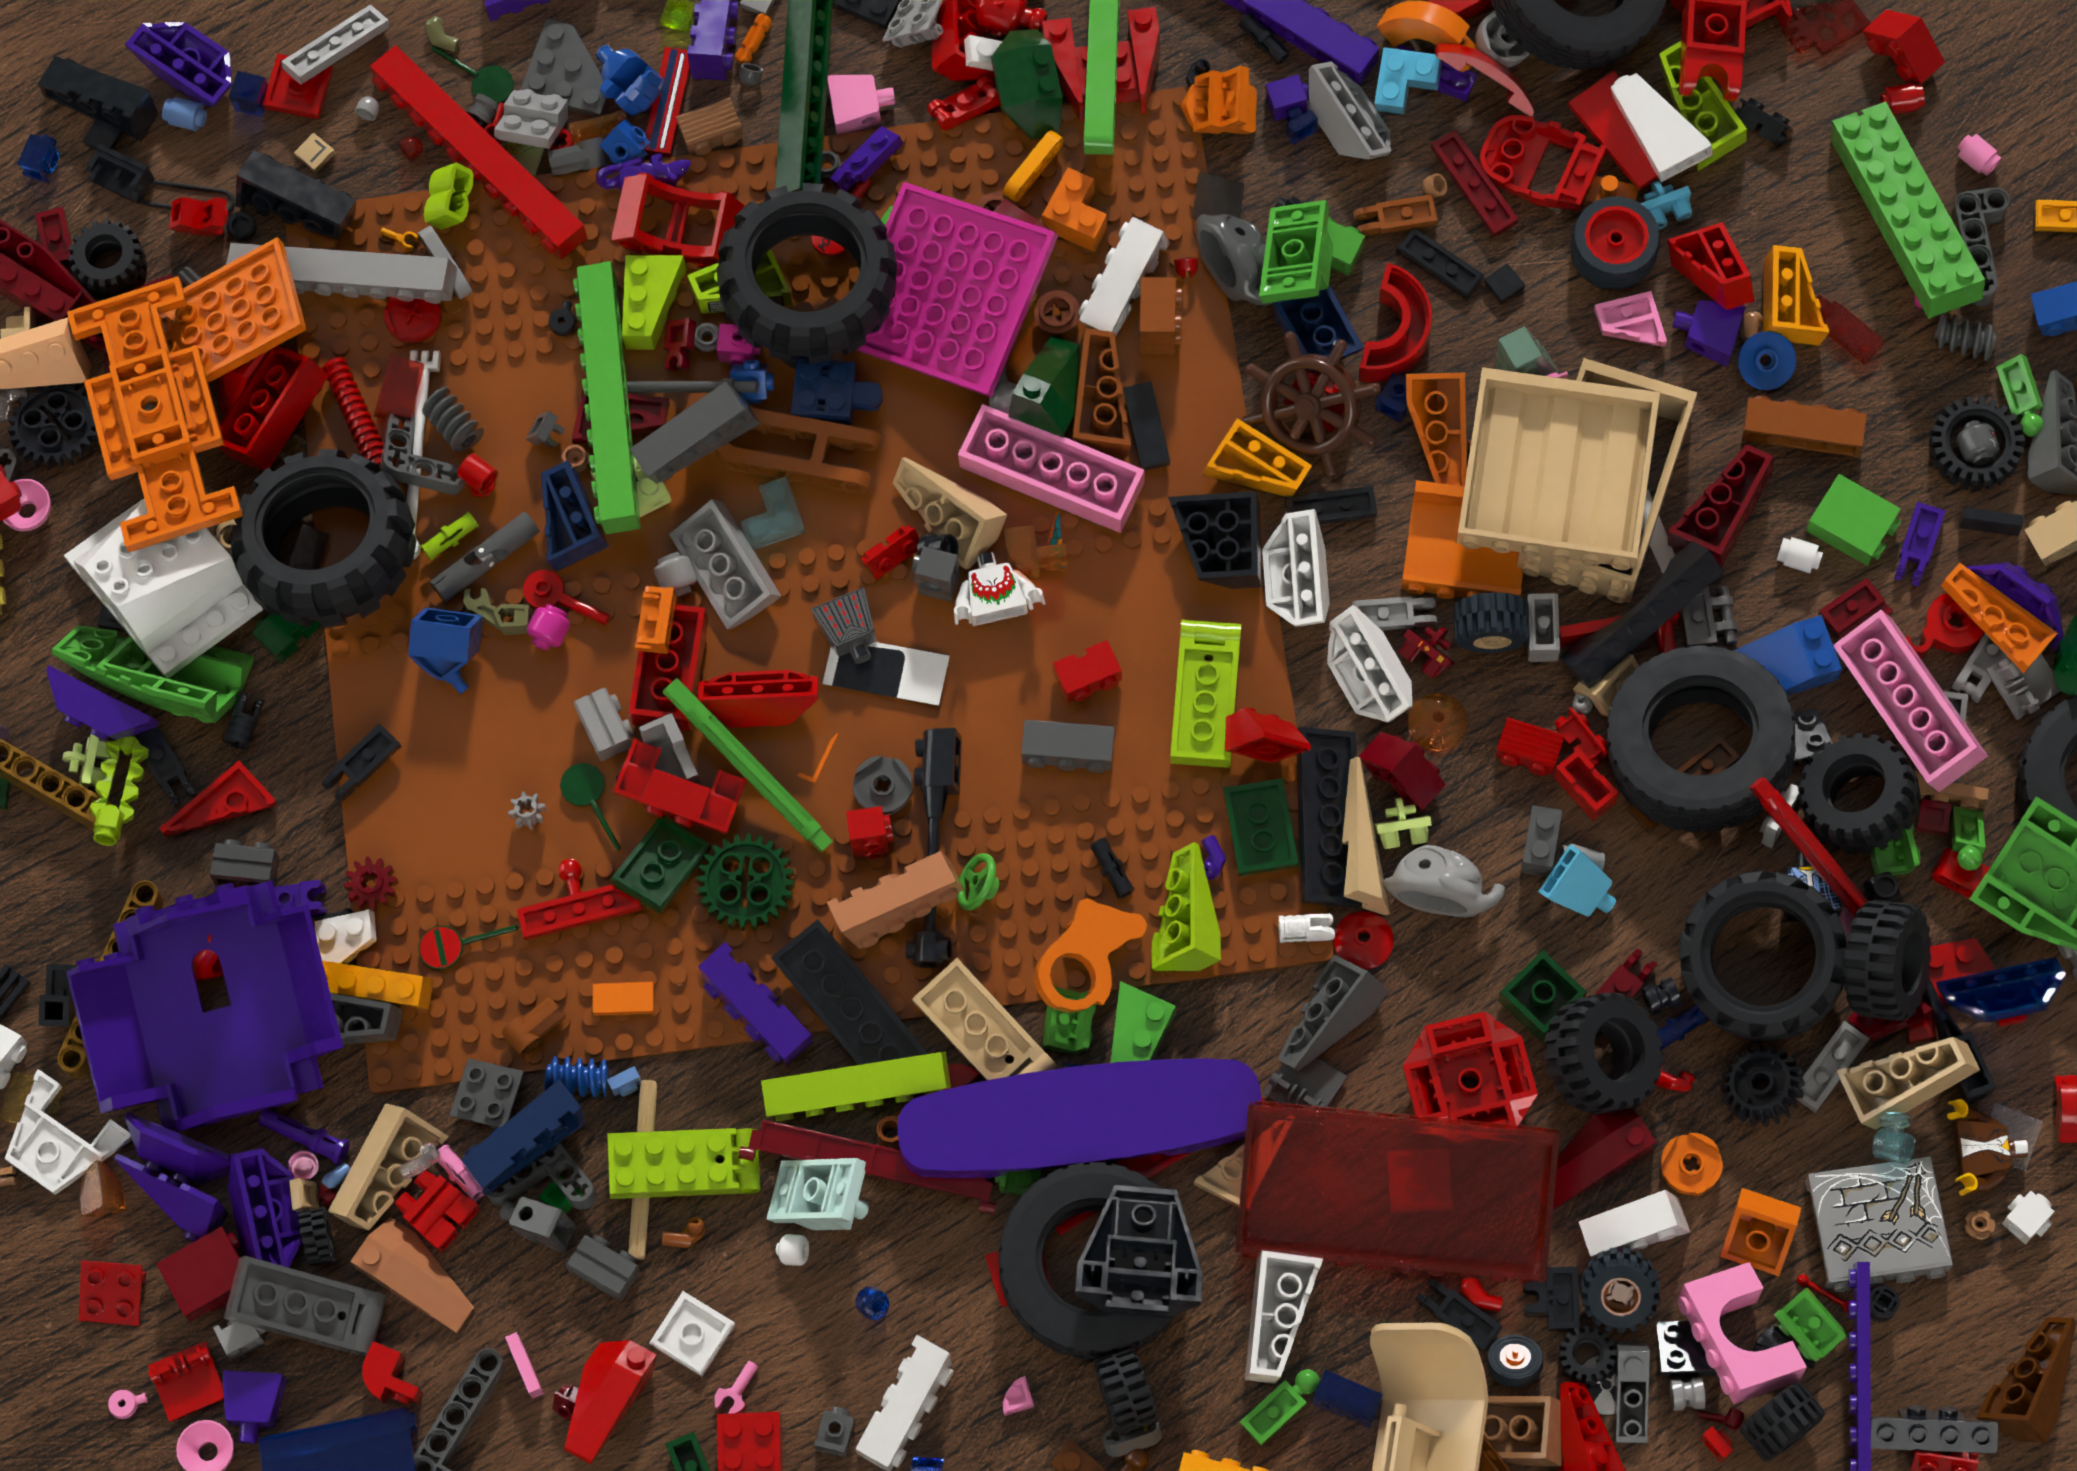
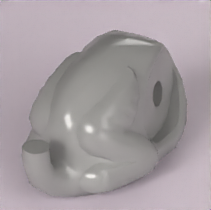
(1441, 883)

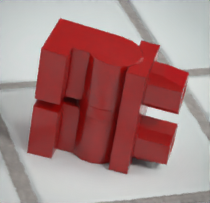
(433, 1207)

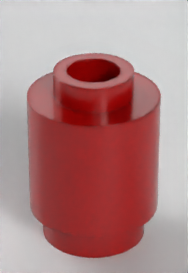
(1903, 98)

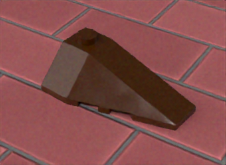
(2032, 1391)

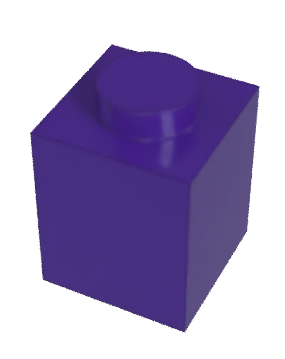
(1285, 94)

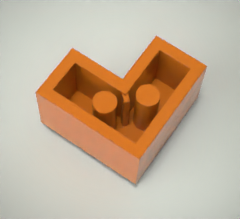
(1070, 214)

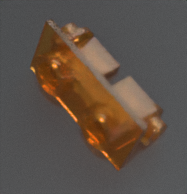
(596, 127)

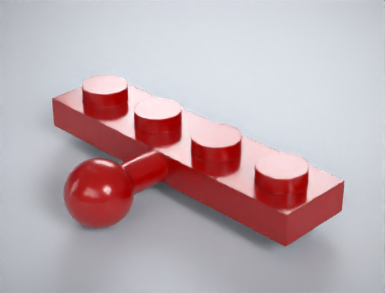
(577, 908)

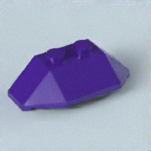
(184, 60)
(2024, 591)
(95, 708)
(175, 1153)
(263, 1207)

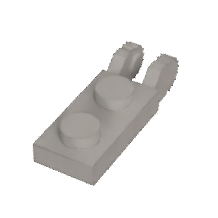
(1397, 612)

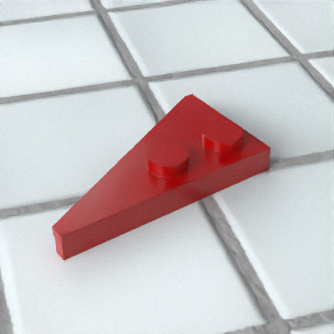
(226, 798)

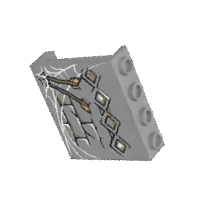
(1880, 1217)

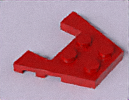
(1950, 962)

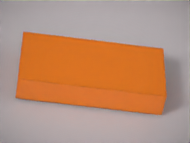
(623, 998)

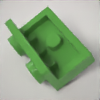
(1899, 857)
(1068, 1031)
(1810, 1326)

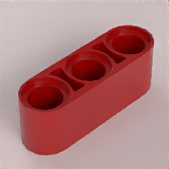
(1954, 877)

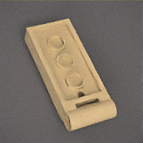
(979, 1025)

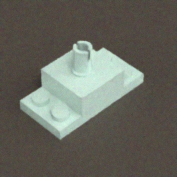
(819, 1193)

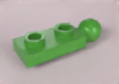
(2021, 393)
(1967, 836)
(1279, 1407)

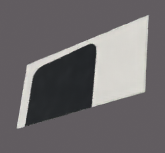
(891, 672)

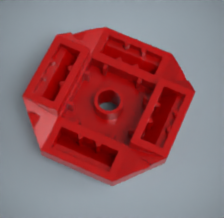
(1476, 1049)

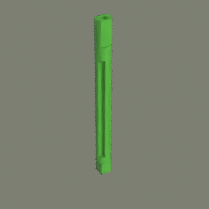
(747, 764)

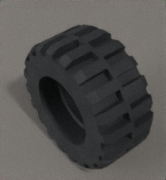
(1840, 764)
(1887, 960)
(1633, 1049)

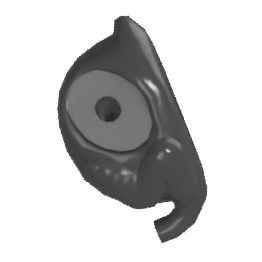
(1232, 254)

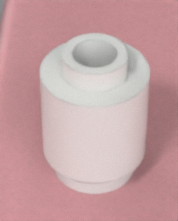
(1799, 554)

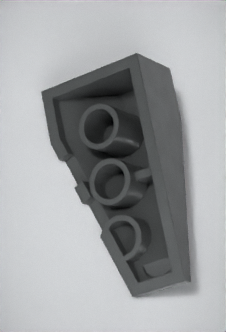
(2054, 449)
(1341, 1002)

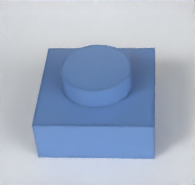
(625, 1082)

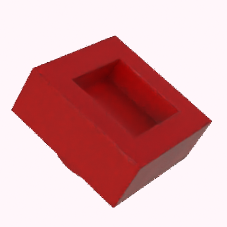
(1717, 1443)

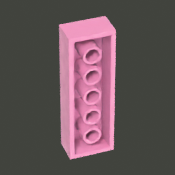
(1051, 468)
(1910, 701)

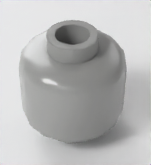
(676, 572)

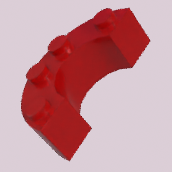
(1408, 344)

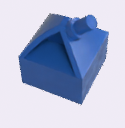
(444, 643)

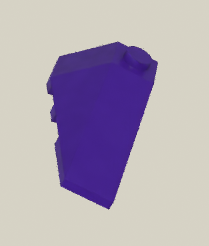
(186, 1206)

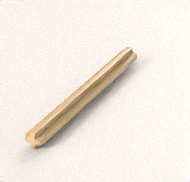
(640, 1206)

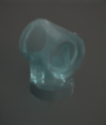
(1892, 1142)

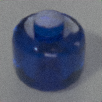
(872, 1303)

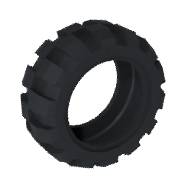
(797, 214)
(310, 486)

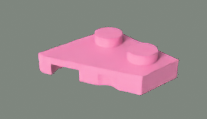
(1631, 319)

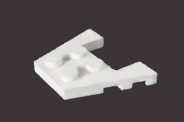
(50, 1150)

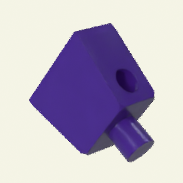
(1711, 330)
(252, 1401)

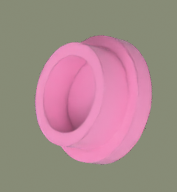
(303, 1164)

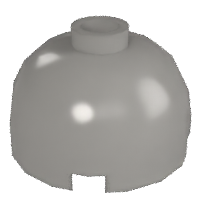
(1497, 43)

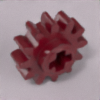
(381, 877)

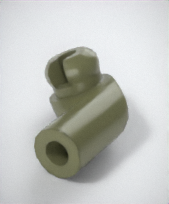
(437, 36)

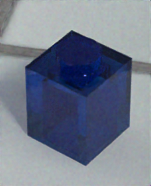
(248, 93)

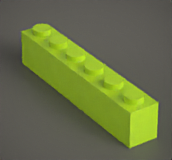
(855, 1084)

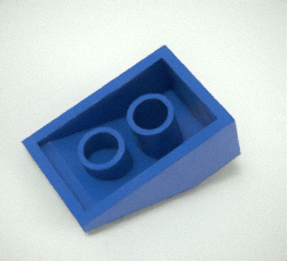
(1797, 655)

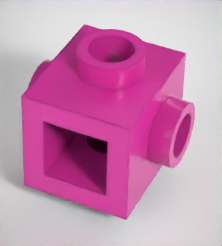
(733, 347)

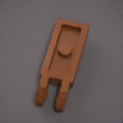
(1398, 215)

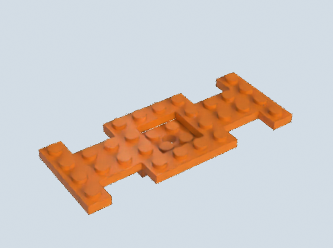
(157, 440)

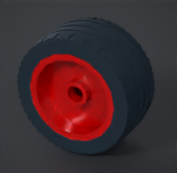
(1615, 243)

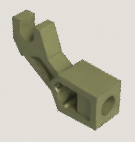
(494, 616)

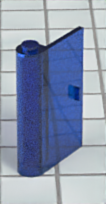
(353, 1444)

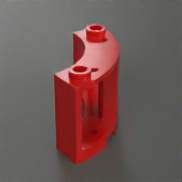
(630, 211)

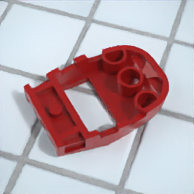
(1516, 150)

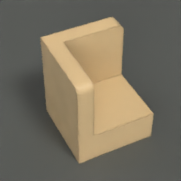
(18, 324)

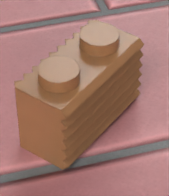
(710, 127)

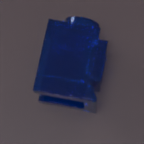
(39, 157)

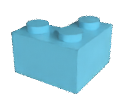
(1403, 70)

